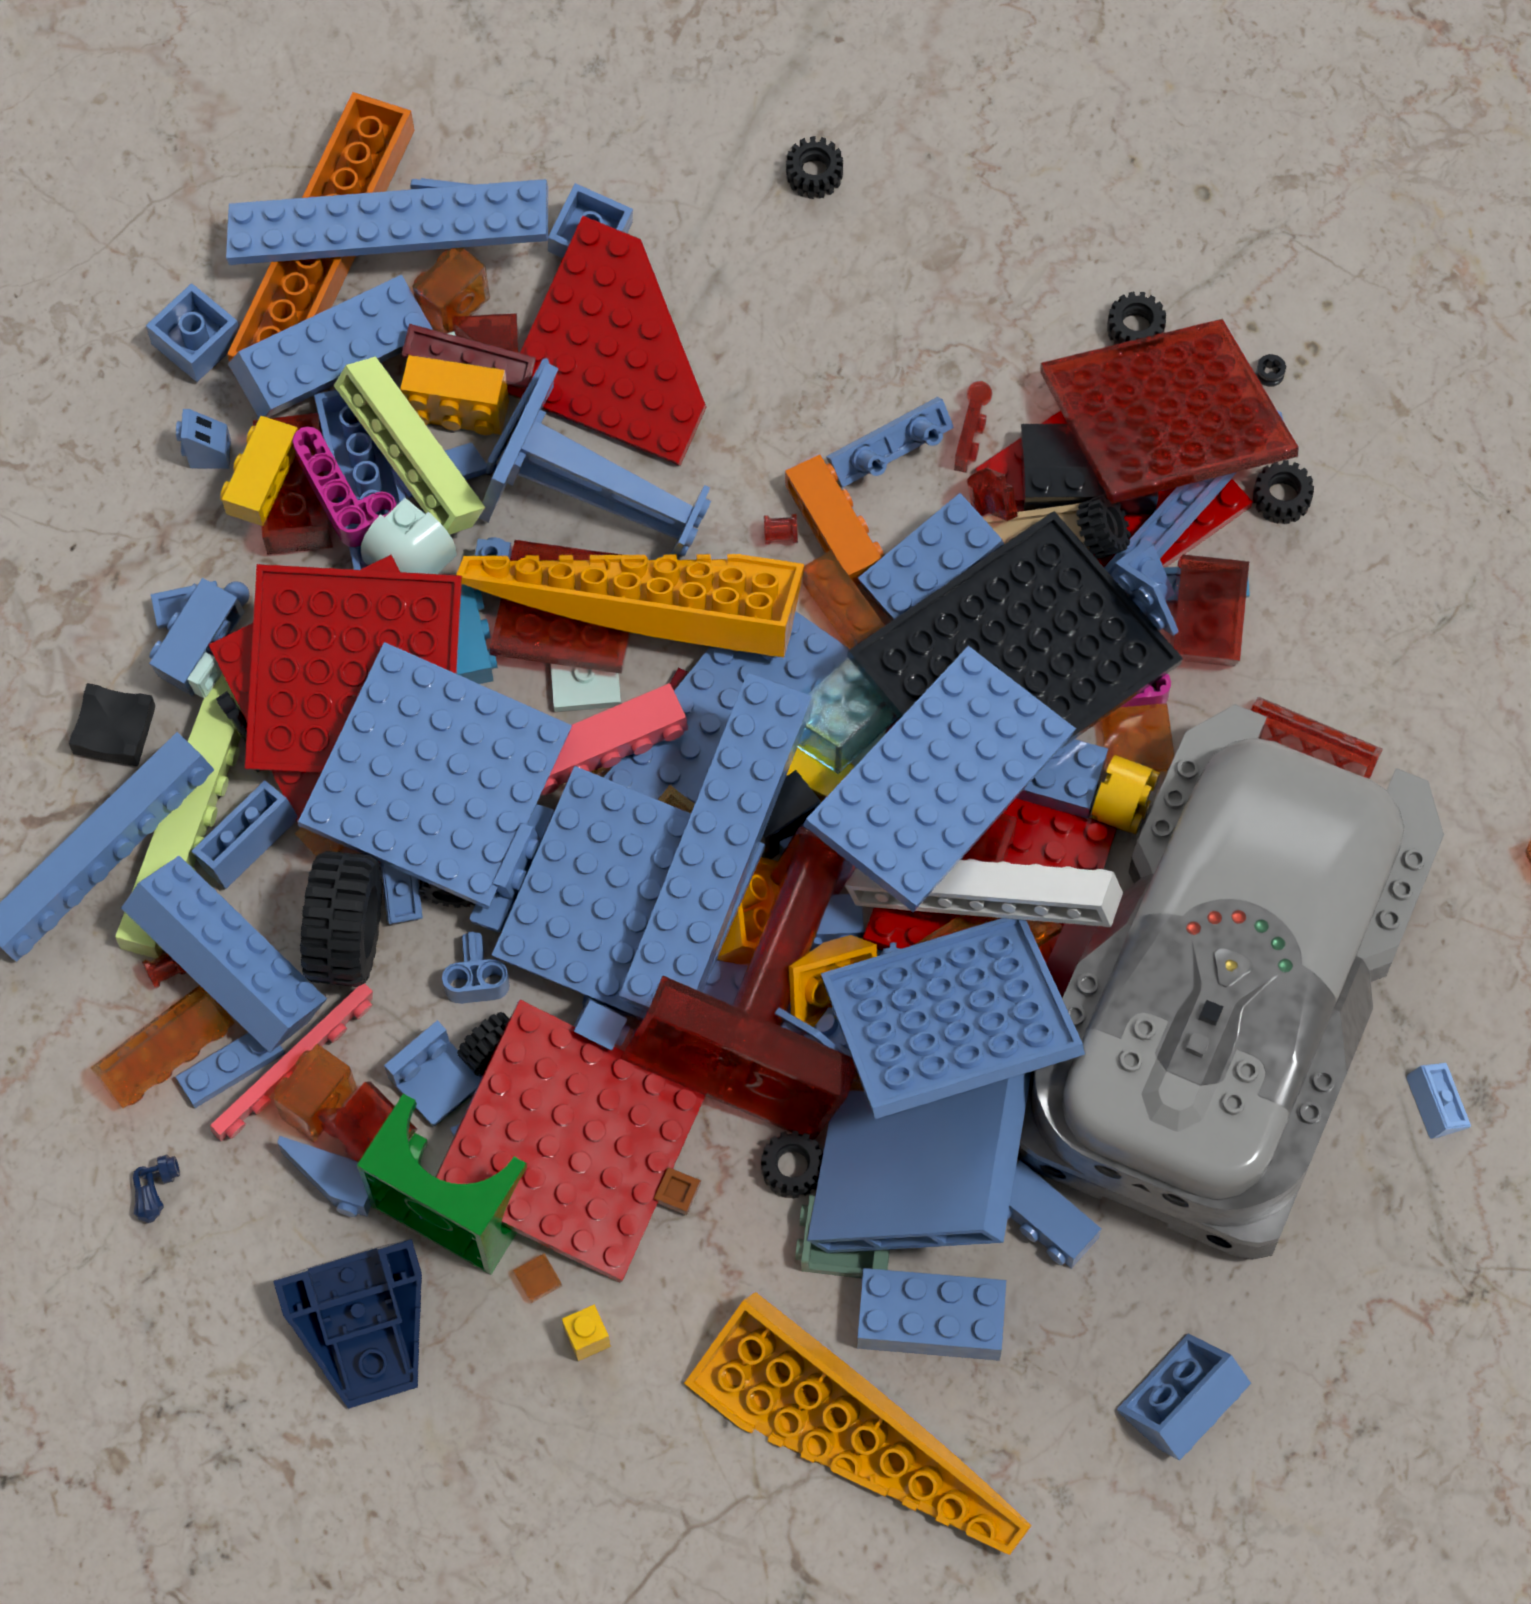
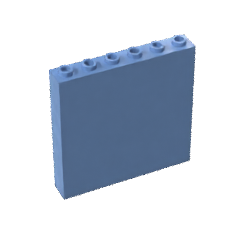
(921, 1173)

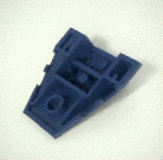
(360, 1320)

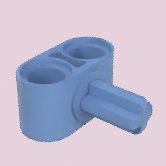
(475, 971)

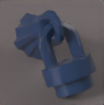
(147, 1202)

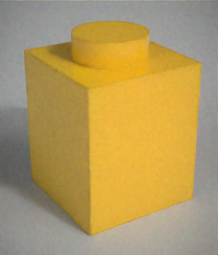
(586, 1332)

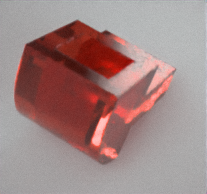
(992, 494)

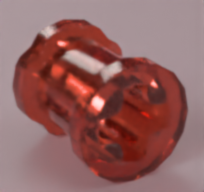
(780, 529)
(162, 969)

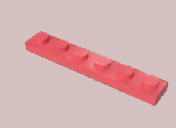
(257, 1096)

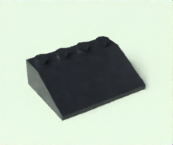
(1060, 474)

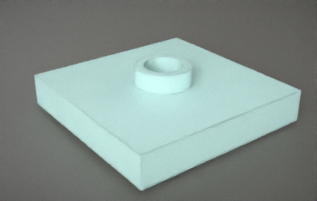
(583, 688)

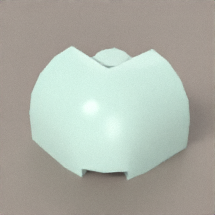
(412, 538)

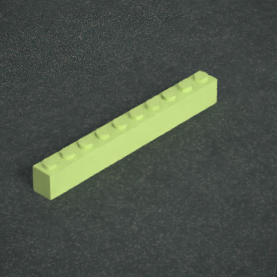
(187, 825)

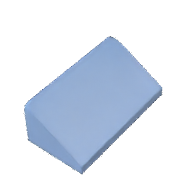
(1438, 1100)

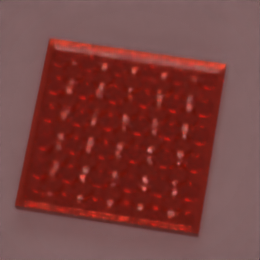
(1168, 410)

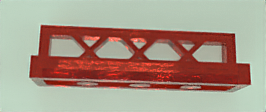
(1318, 734)

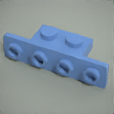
(514, 870)

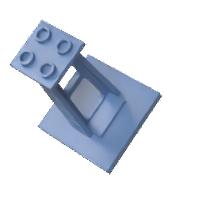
(576, 471)

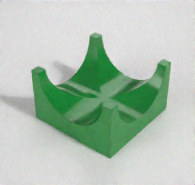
(453, 1215)

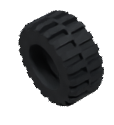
(341, 918)

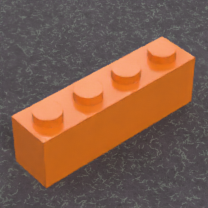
(831, 516)

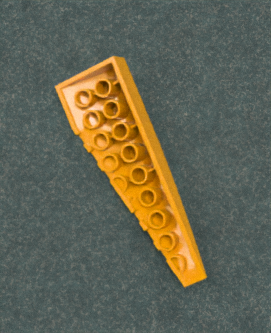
(703, 601)
(804, 1397)

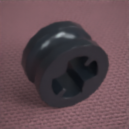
(1270, 361)

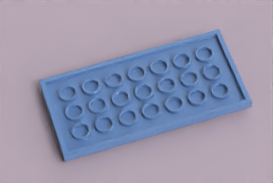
(708, 700)
(939, 778)

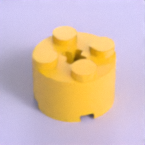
(1125, 794)

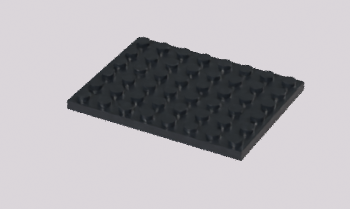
(1036, 614)

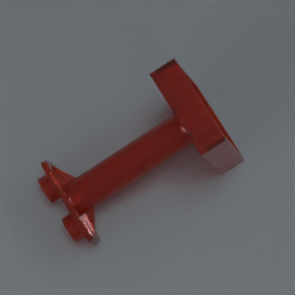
(740, 1048)

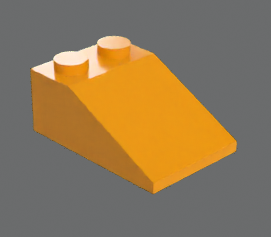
(807, 989)

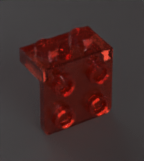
(359, 1119)

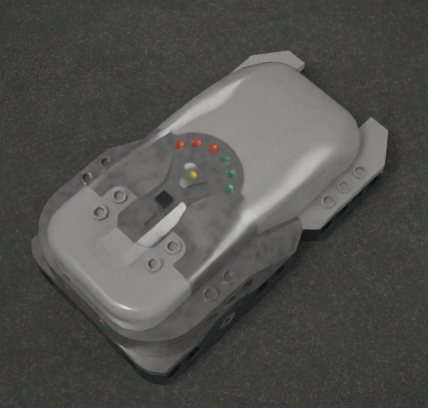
(1231, 984)

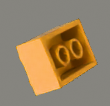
(456, 394)

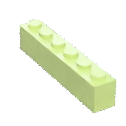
(408, 445)

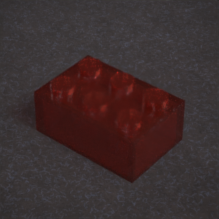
(1209, 609)

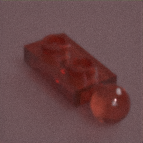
(978, 395)

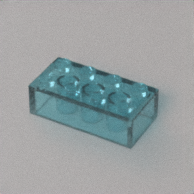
(844, 718)

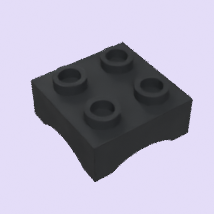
(112, 725)

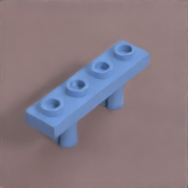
(891, 441)

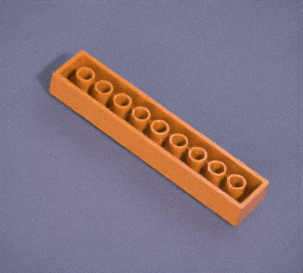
(355, 161)

